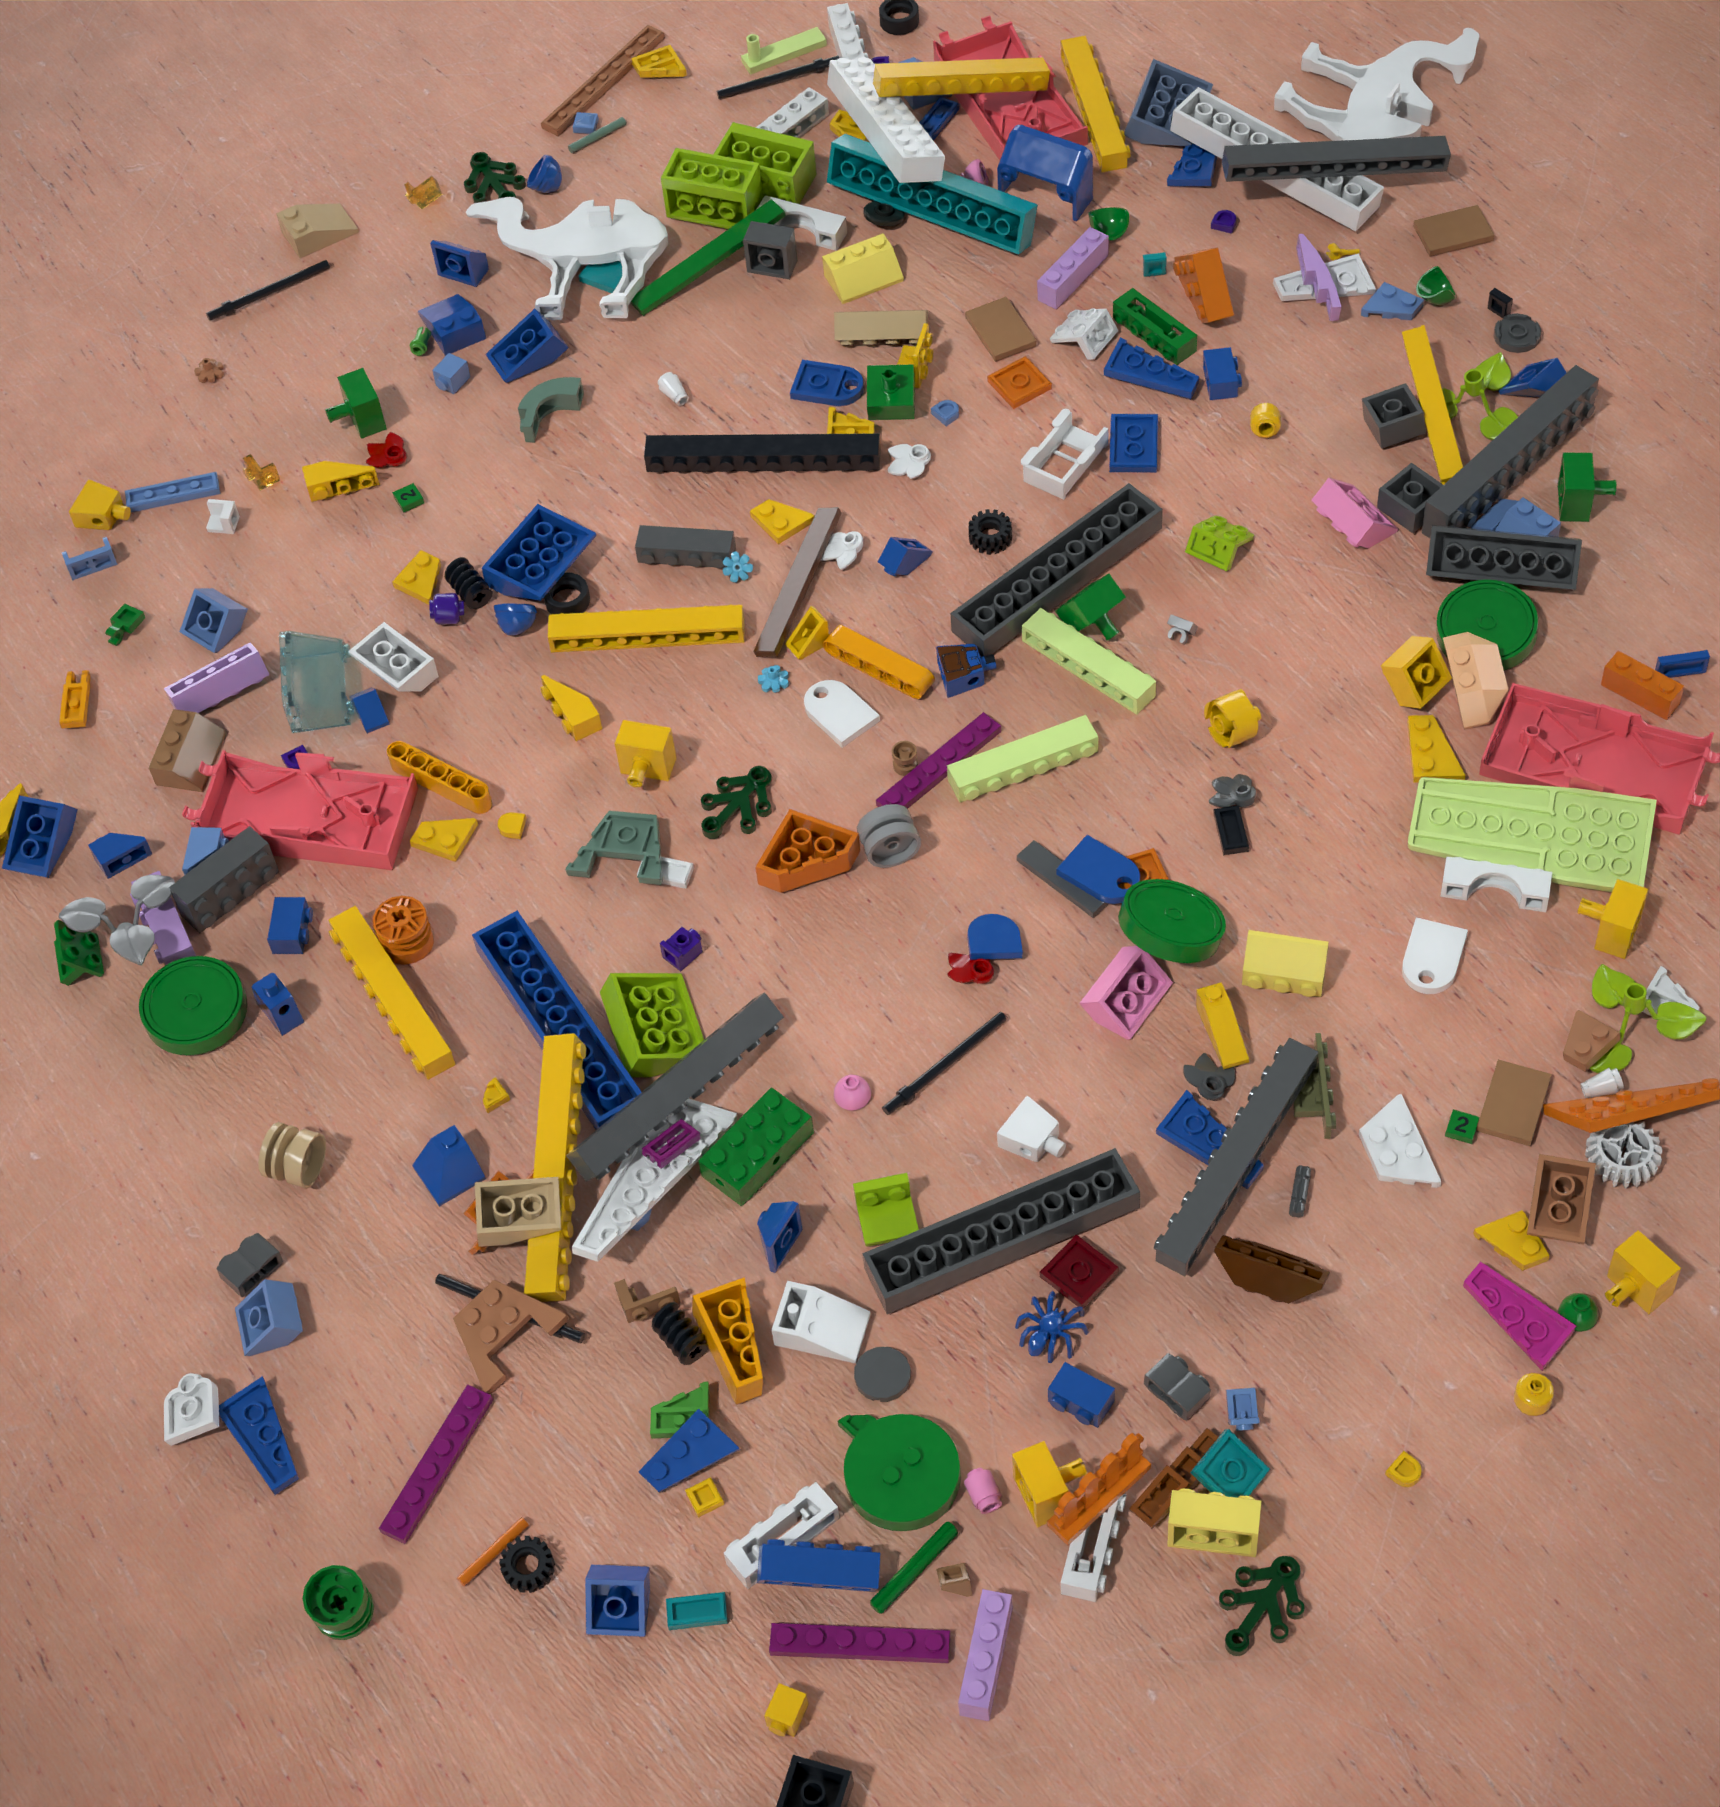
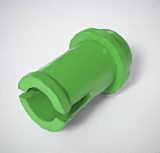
(419, 344)

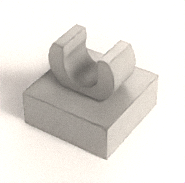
(1181, 626)

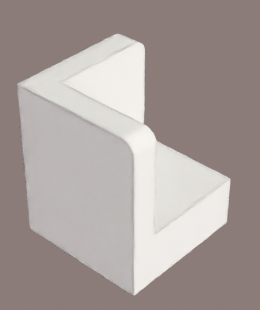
(223, 516)

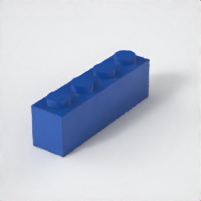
(818, 1567)

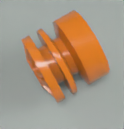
(403, 929)

